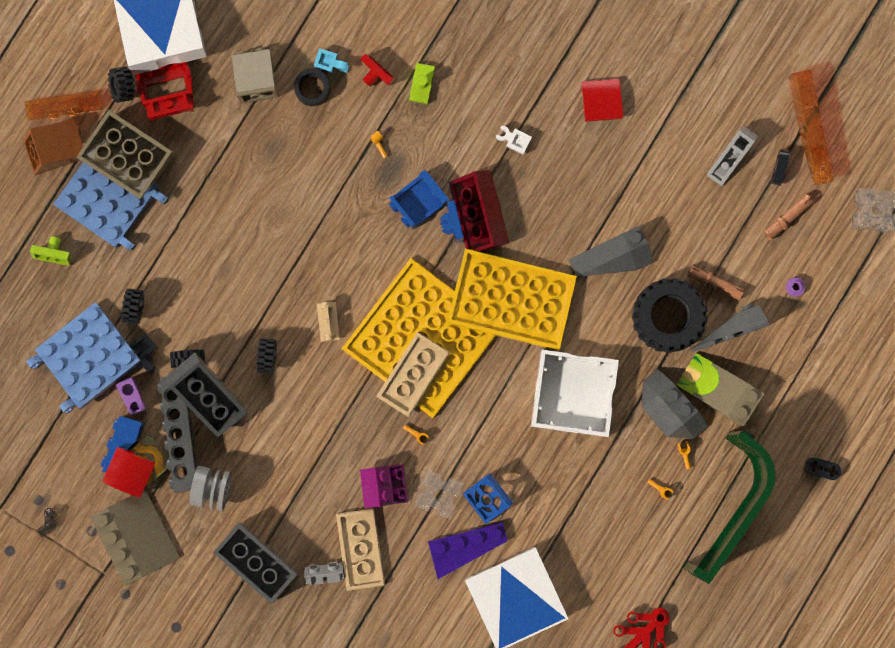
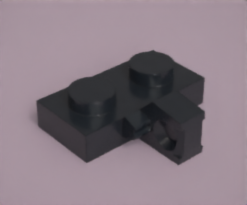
(143, 348)

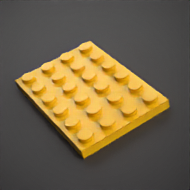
(511, 299)

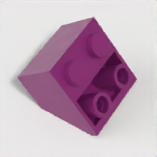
(383, 486)

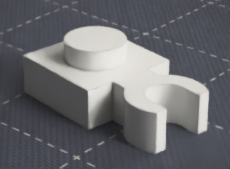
(517, 140)

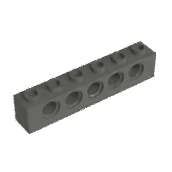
(172, 445)

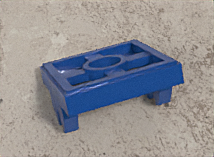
(451, 222)
(470, 495)

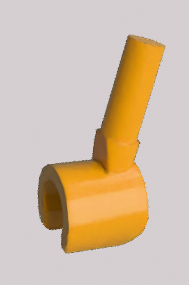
(376, 138)
(415, 433)
(685, 451)
(662, 490)

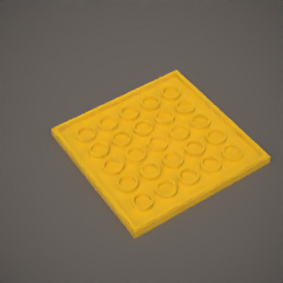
(412, 305)

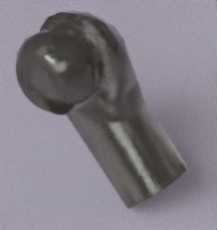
(50, 522)

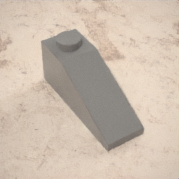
(732, 155)

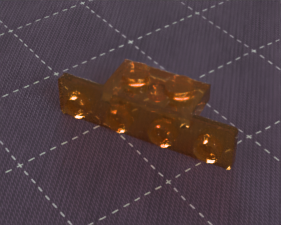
(63, 105)

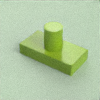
(422, 83)
(51, 253)

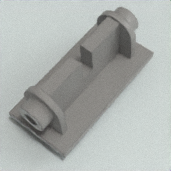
(333, 571)

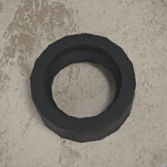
(312, 73)

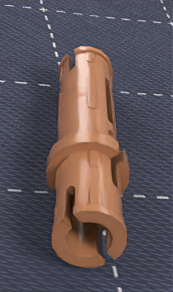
(781, 223)
(710, 280)

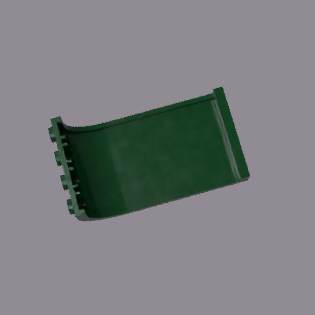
(746, 512)

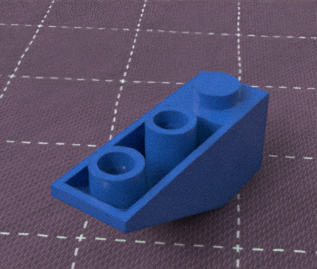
(126, 436)

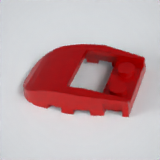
(171, 103)

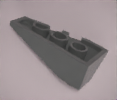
(620, 254)
(742, 323)

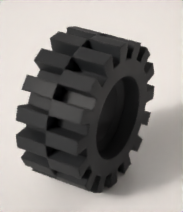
(121, 84)
(132, 306)
(266, 356)
(179, 357)

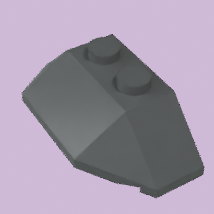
(670, 408)

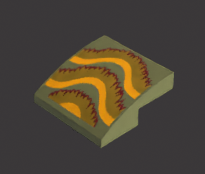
(151, 450)

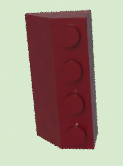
(479, 211)

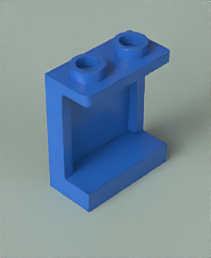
(418, 200)

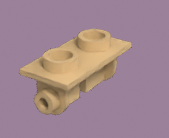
(328, 321)

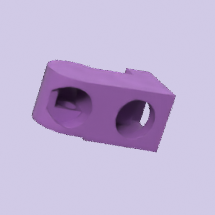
(131, 396)

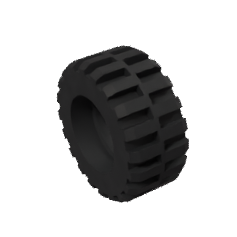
(695, 315)

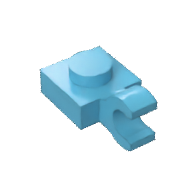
(328, 61)

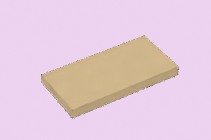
(413, 374)
(360, 549)

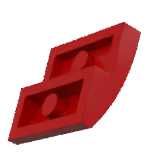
(602, 100)
(128, 472)

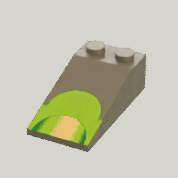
(720, 390)

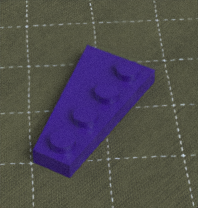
(459, 549)

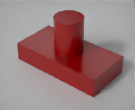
(376, 71)

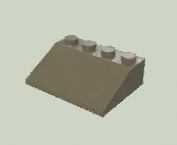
(125, 155)
(135, 537)

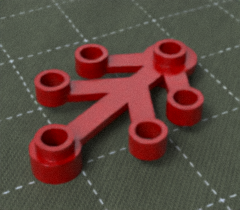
(643, 633)

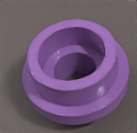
(789, 287)

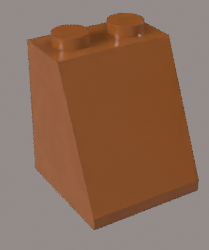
(53, 145)

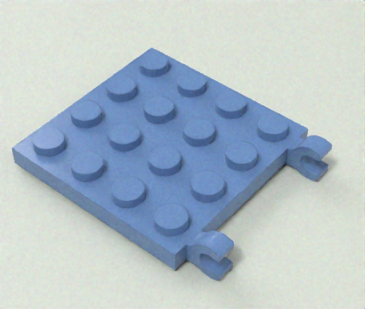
(104, 205)
(86, 357)

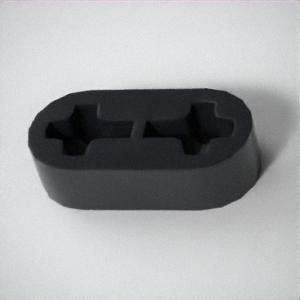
(780, 167)
(824, 464)

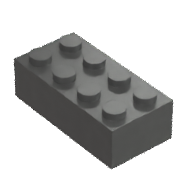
(206, 395)
(255, 562)

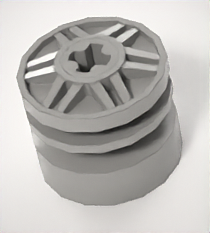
(210, 488)

